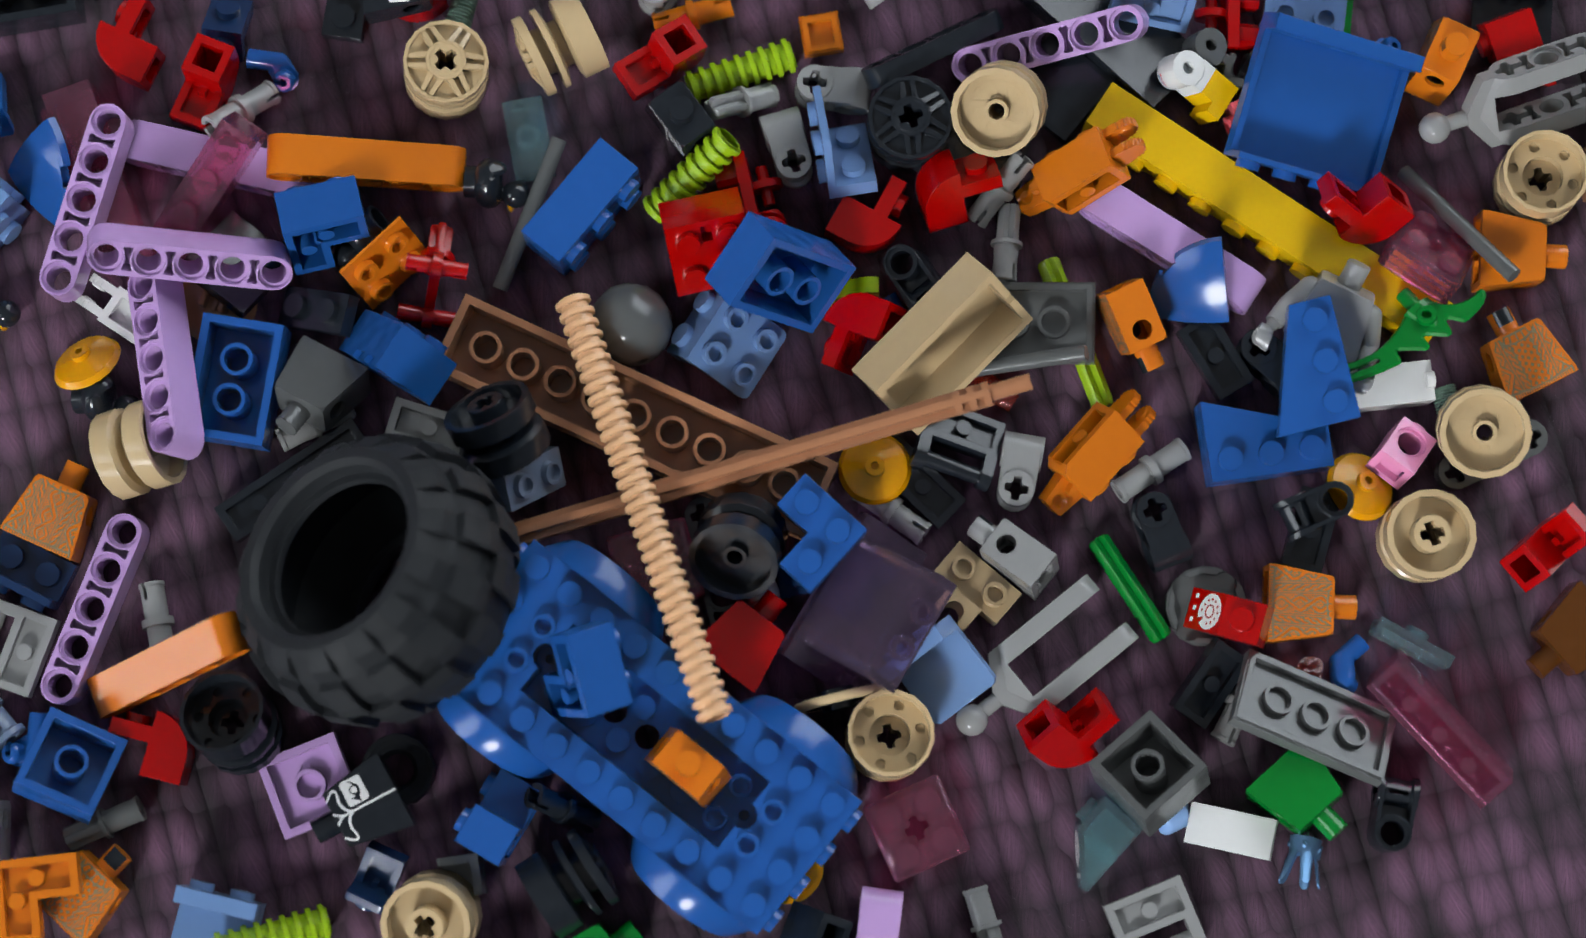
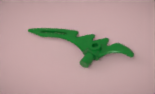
(1421, 320)

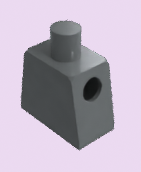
(318, 387)

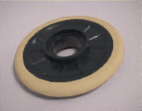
(837, 699)

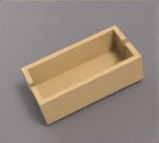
(944, 338)

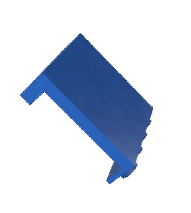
(1318, 102)

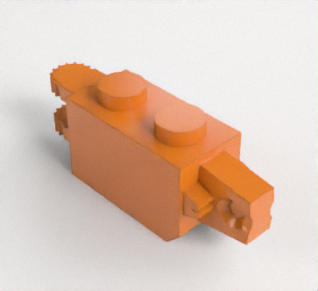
(1082, 169)
(1095, 451)

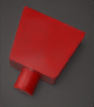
(747, 639)

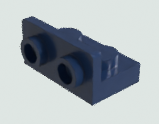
(34, 573)

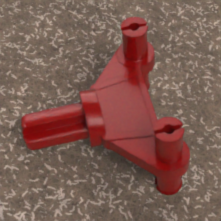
(436, 262)

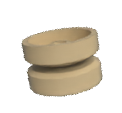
(1023, 103)
(1467, 411)
(124, 455)
(1449, 531)
(434, 894)

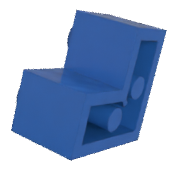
(320, 217)
(828, 530)
(589, 672)
(499, 820)

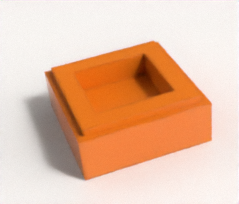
(821, 34)

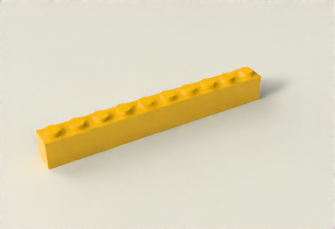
(1245, 202)

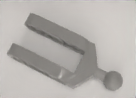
(1513, 77)
(1010, 690)

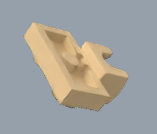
(978, 587)

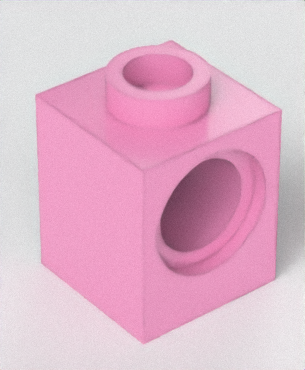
(1391, 462)

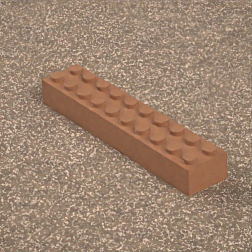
(671, 425)

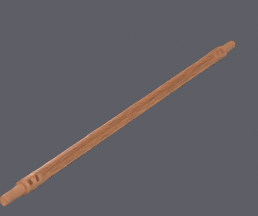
(779, 456)

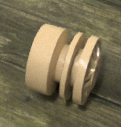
(559, 44)
(445, 91)
(1551, 160)
(902, 716)

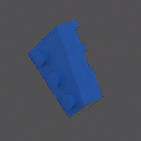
(399, 354)
(1315, 370)
(1244, 446)

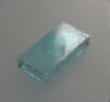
(526, 135)
(1412, 643)

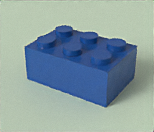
(583, 208)
(780, 272)
(237, 379)

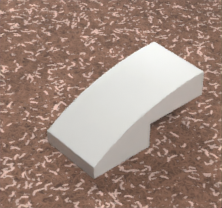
(1231, 831)

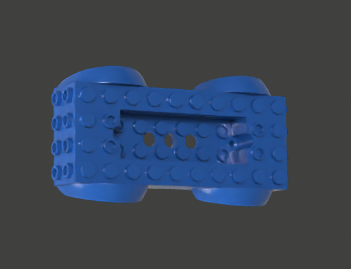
(711, 865)

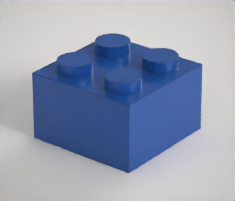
(69, 765)

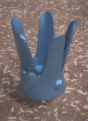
(1308, 849)

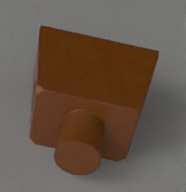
(1561, 634)

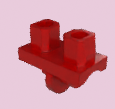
(1227, 16)
(739, 174)

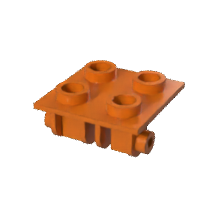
(381, 264)

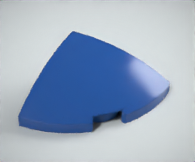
(42, 169)
(1194, 285)

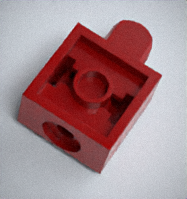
(698, 232)

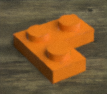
(27, 882)

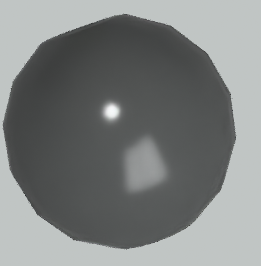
(633, 323)

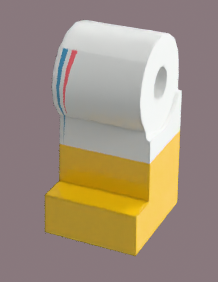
(1198, 84)

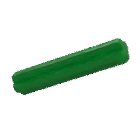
(1129, 588)

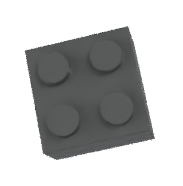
(1150, 773)

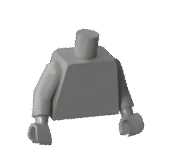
(1354, 310)

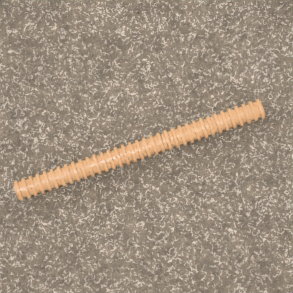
(643, 508)

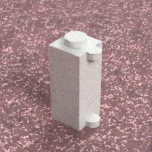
(1400, 387)

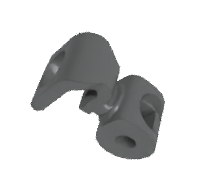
(1212, 47)

